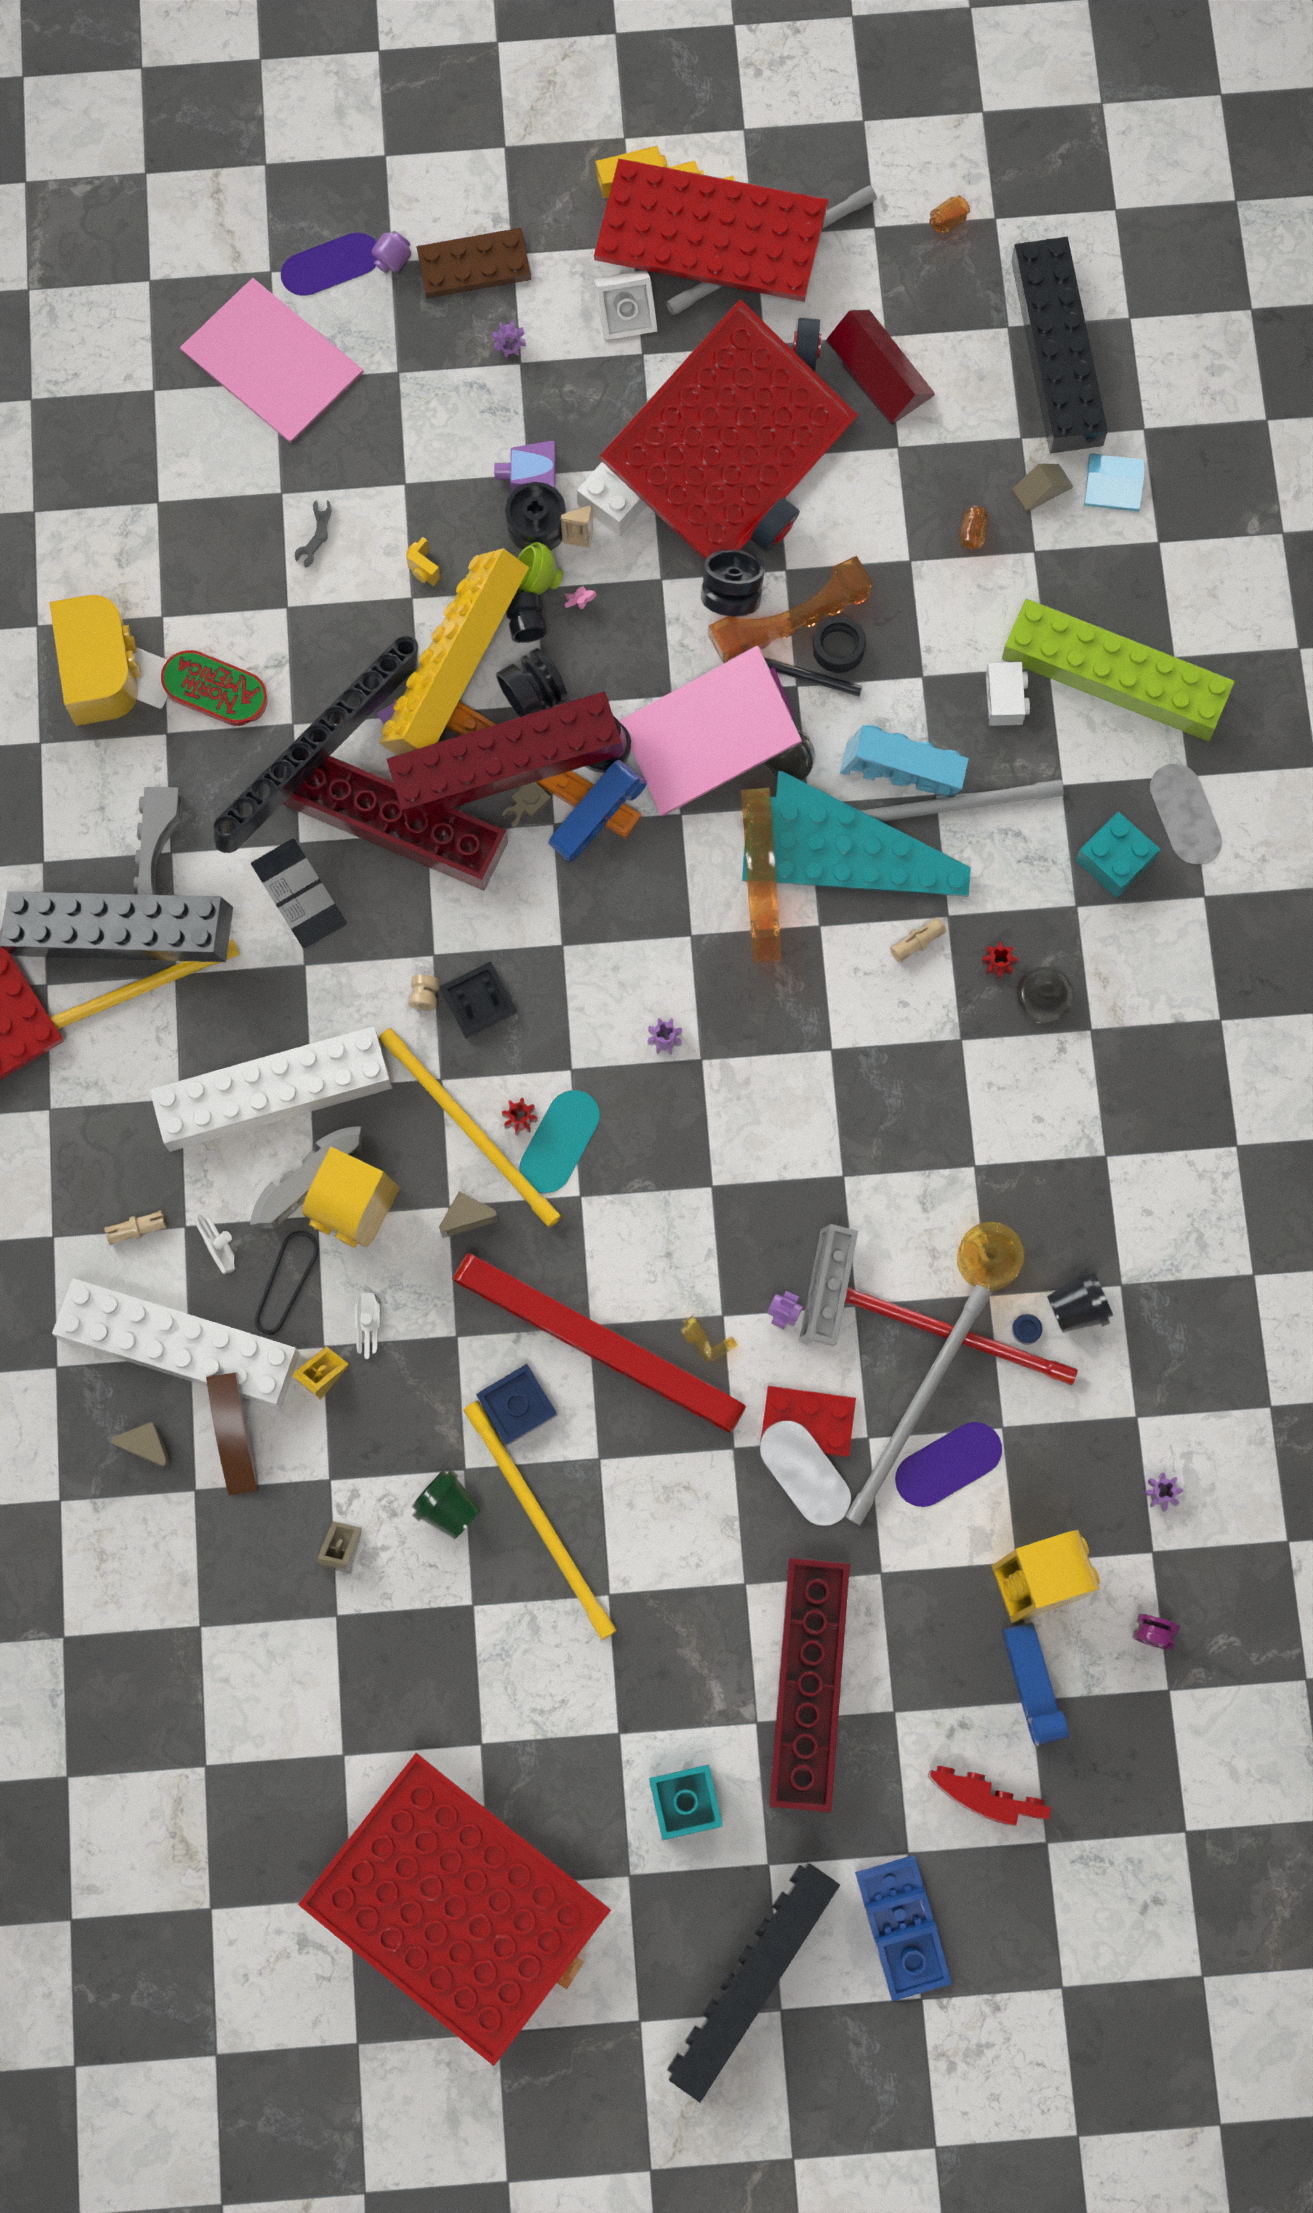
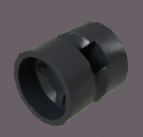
(525, 621)

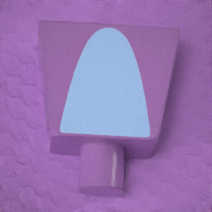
(528, 465)

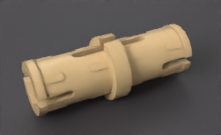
(918, 939)
(135, 1227)

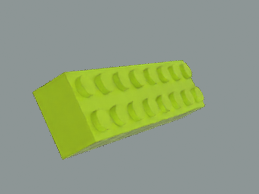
(1117, 669)

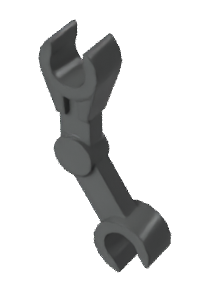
(320, 536)

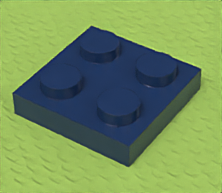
(516, 1405)

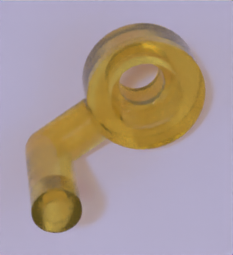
(693, 1333)

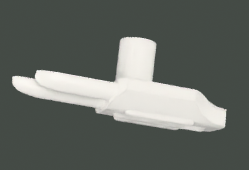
(217, 1244)
(367, 1320)

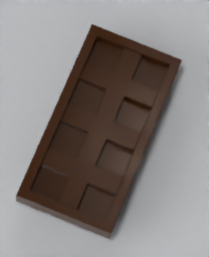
(473, 263)

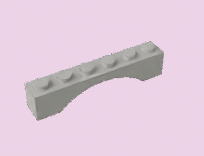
(160, 818)

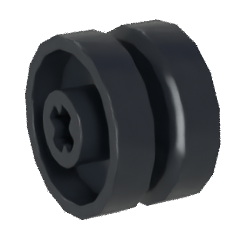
(535, 515)
(732, 583)

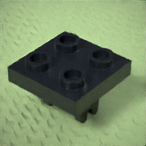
(478, 1000)

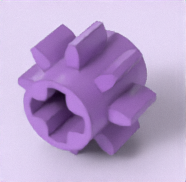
(509, 331)
(670, 1031)
(784, 1310)
(1172, 1492)

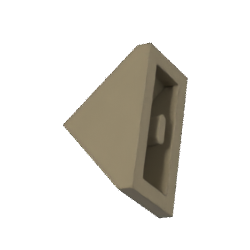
(1041, 485)
(466, 1215)
(144, 1443)
(339, 1547)

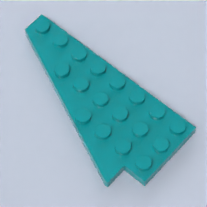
(840, 847)

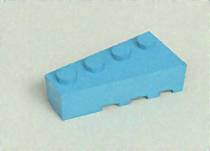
(904, 761)

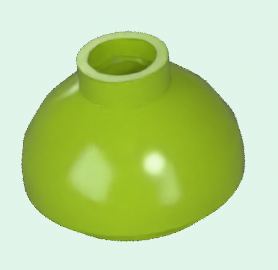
(542, 569)

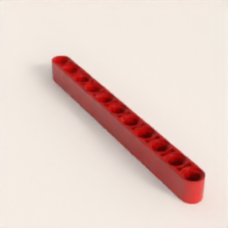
(599, 1343)

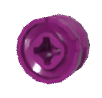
(1156, 1632)

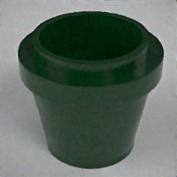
(446, 1505)

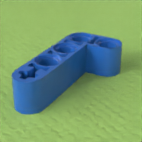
(596, 809)
(1033, 1685)

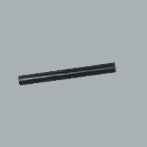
(815, 678)

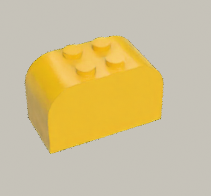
(94, 659)
(349, 1199)
(1046, 1575)

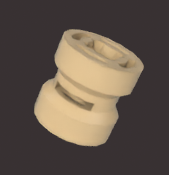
(424, 992)

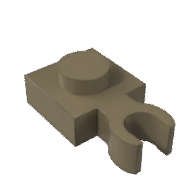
(528, 800)

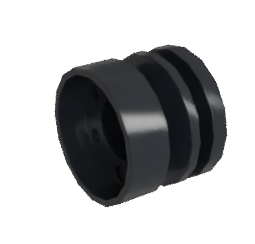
(536, 682)

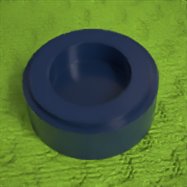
(1027, 1329)

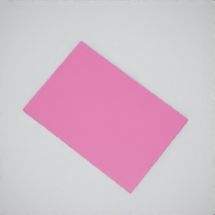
(271, 360)
(710, 731)

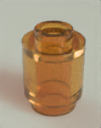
(949, 214)
(974, 527)

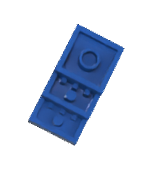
(903, 1928)

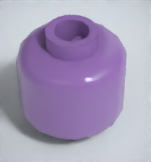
(391, 252)

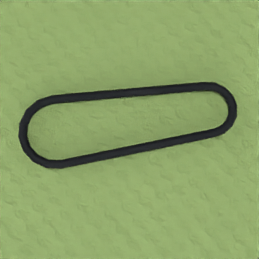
(300, 1233)

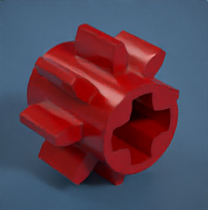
(998, 953)
(514, 1111)

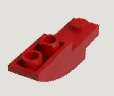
(974, 1794)

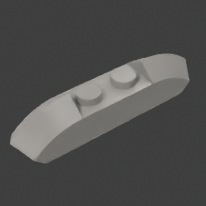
(280, 1202)

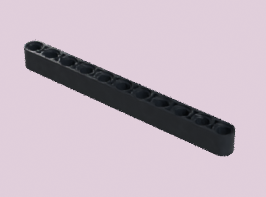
(347, 713)

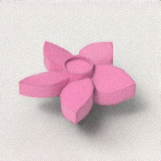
(580, 597)

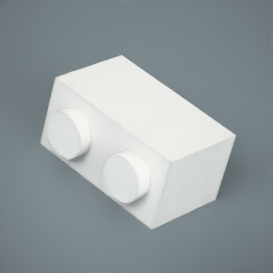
(1006, 693)

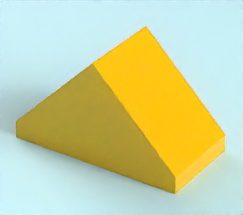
(320, 1372)

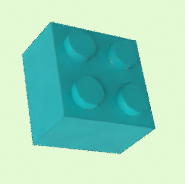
(1117, 854)
(685, 1802)

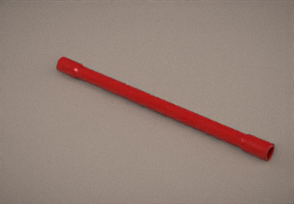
(1048, 1367)

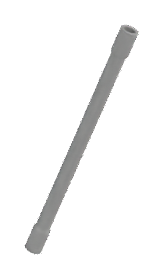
(853, 203)
(1037, 791)
(865, 1498)

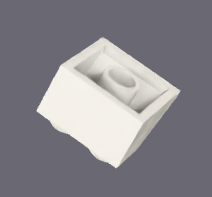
(625, 305)

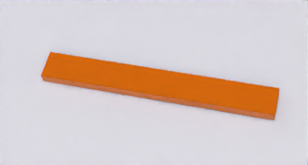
(566, 786)

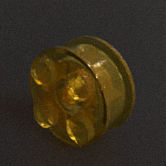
(993, 1239)

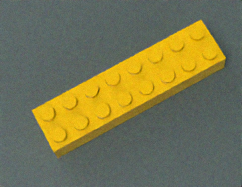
(454, 652)

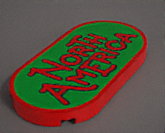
(214, 688)

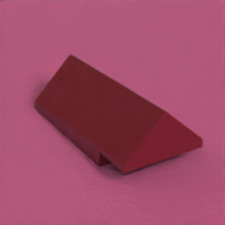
(878, 365)

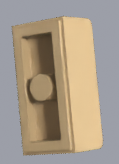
(577, 527)

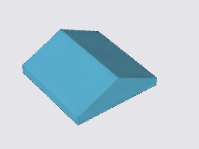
(1114, 482)

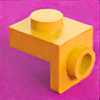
(421, 567)

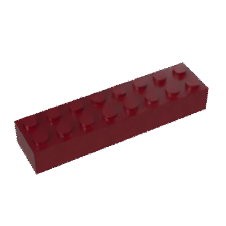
(505, 756)
(371, 810)
(809, 1686)

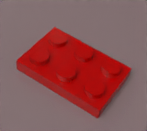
(823, 1415)

